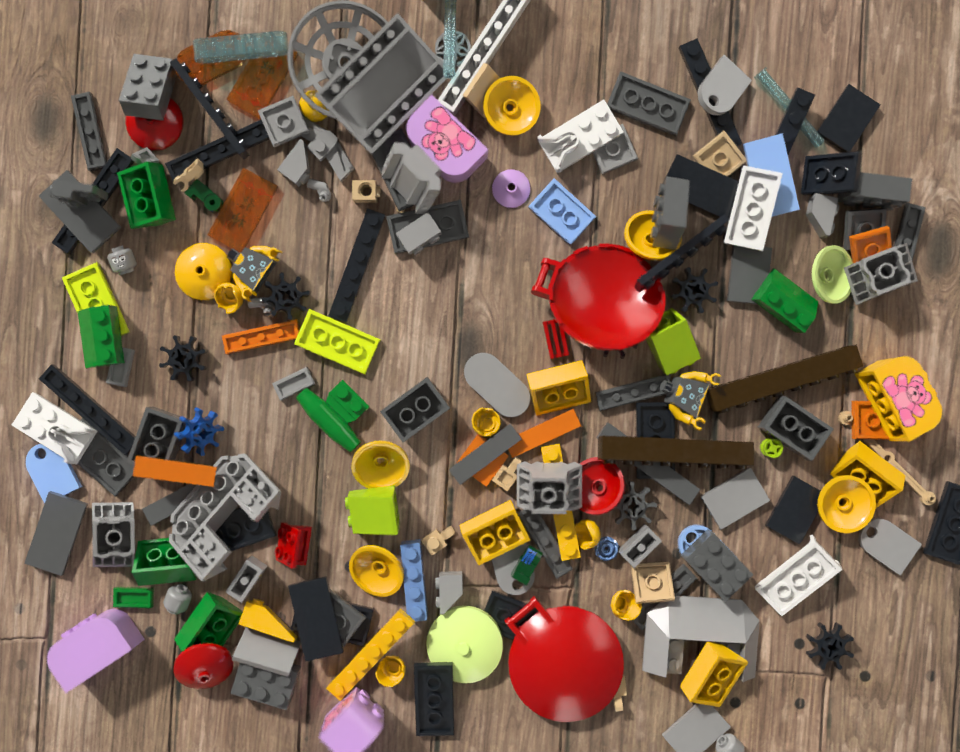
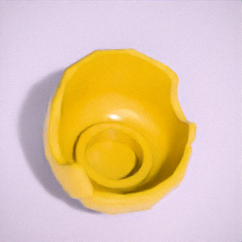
(308, 111)
(228, 297)
(486, 422)
(587, 534)
(624, 605)
(390, 671)

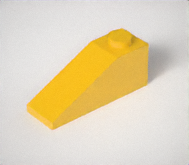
(263, 619)

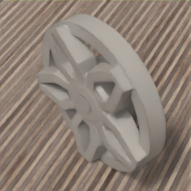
(459, 47)

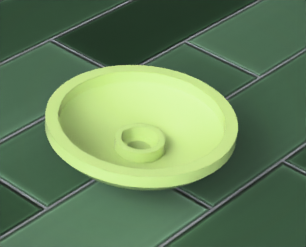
(829, 274)

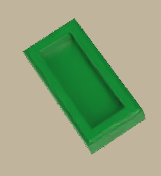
(133, 597)

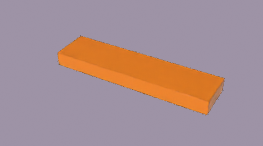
(261, 336)
(545, 432)
(174, 471)

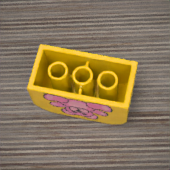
(901, 397)

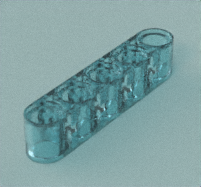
(240, 47)

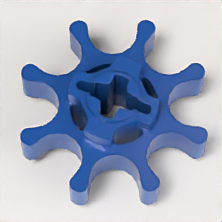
(199, 431)

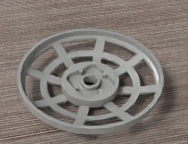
(334, 51)

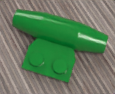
(335, 413)

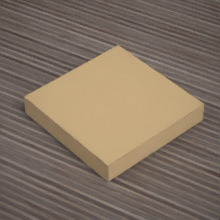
(477, 89)
(721, 155)
(652, 582)

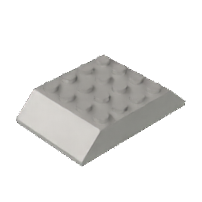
(383, 84)

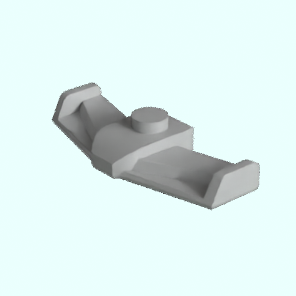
(326, 145)

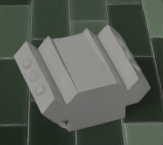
(413, 175)
(881, 273)
(549, 487)
(113, 534)

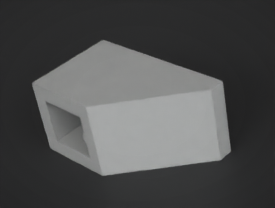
(821, 213)
(450, 589)

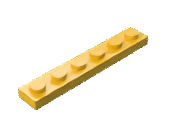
(563, 522)
(370, 654)

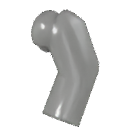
(322, 189)
(267, 307)

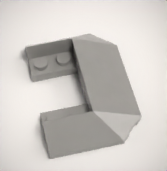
(207, 507)
(698, 620)

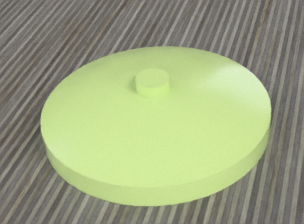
(468, 640)

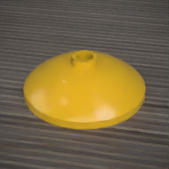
(524, 103)
(637, 237)
(215, 270)
(380, 472)
(857, 505)
(376, 570)

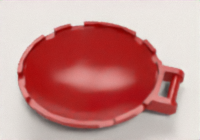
(597, 298)
(564, 661)

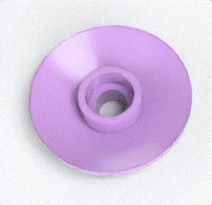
(507, 197)

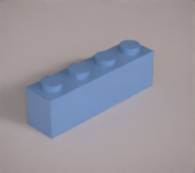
(414, 579)

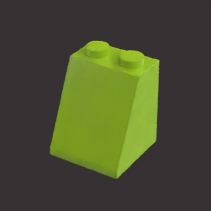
(673, 343)
(373, 511)

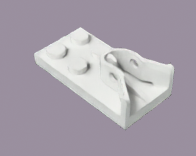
(580, 136)
(753, 208)
(54, 428)
(798, 577)

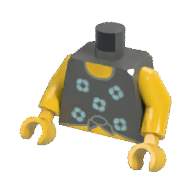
(252, 267)
(686, 395)

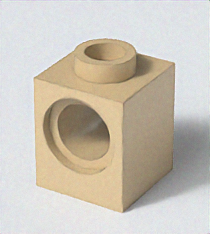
(359, 185)

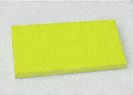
(90, 289)
(337, 341)

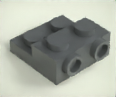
(76, 193)

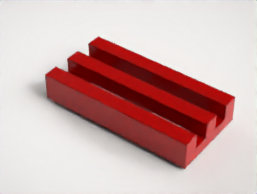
(563, 338)

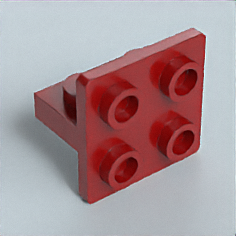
(293, 544)

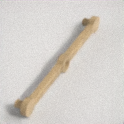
(926, 497)

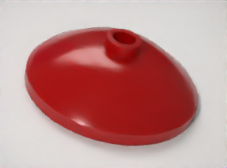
(157, 134)
(596, 474)
(203, 666)

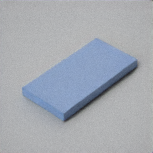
(772, 155)

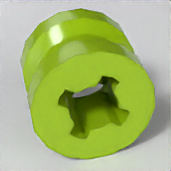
(774, 450)

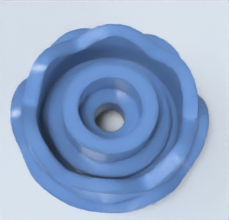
(608, 554)

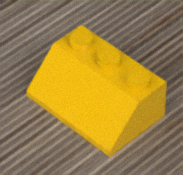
(559, 387)
(873, 469)
(494, 532)
(713, 675)

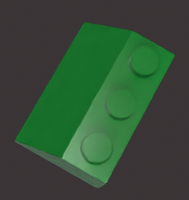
(146, 195)
(786, 302)
(101, 336)
(159, 564)
(209, 623)

